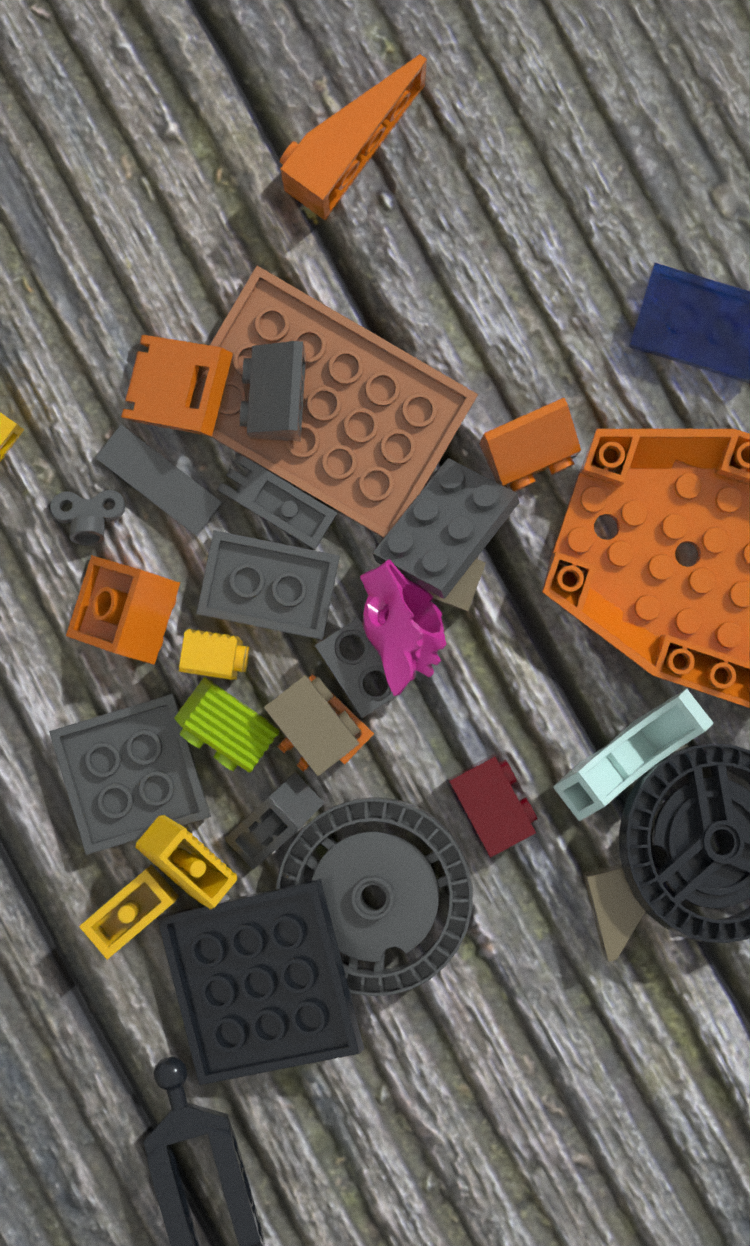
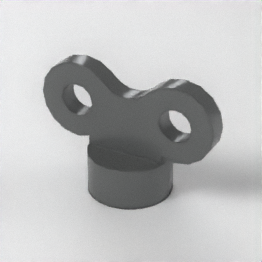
(87, 515)

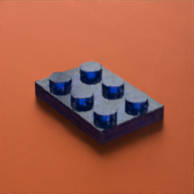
(695, 322)

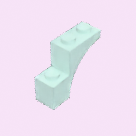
(632, 753)

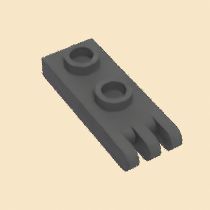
(279, 503)

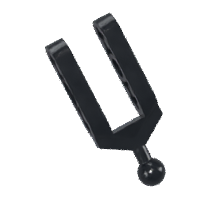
(187, 1122)

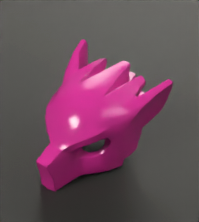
(401, 625)

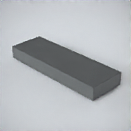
(159, 480)

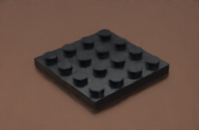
(260, 983)

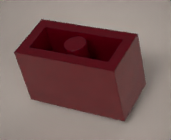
(493, 805)

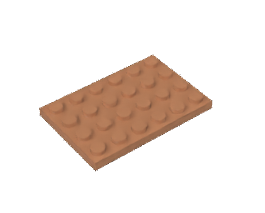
(369, 409)

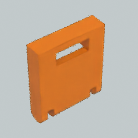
(166, 381)

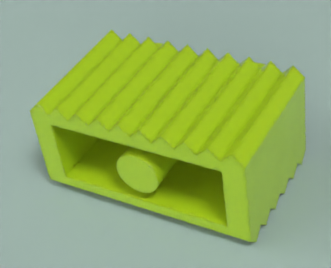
(226, 726)

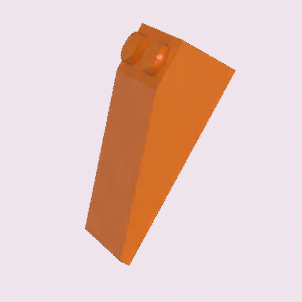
(340, 147)

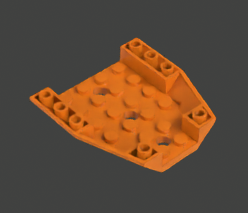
(630, 588)

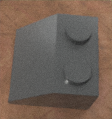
(275, 391)

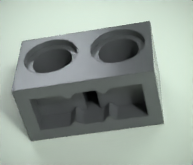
(352, 672)

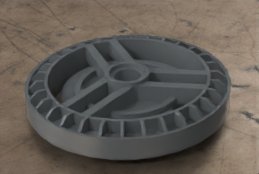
(405, 877)

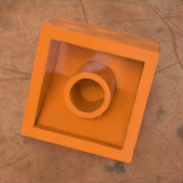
(531, 445)
(123, 609)

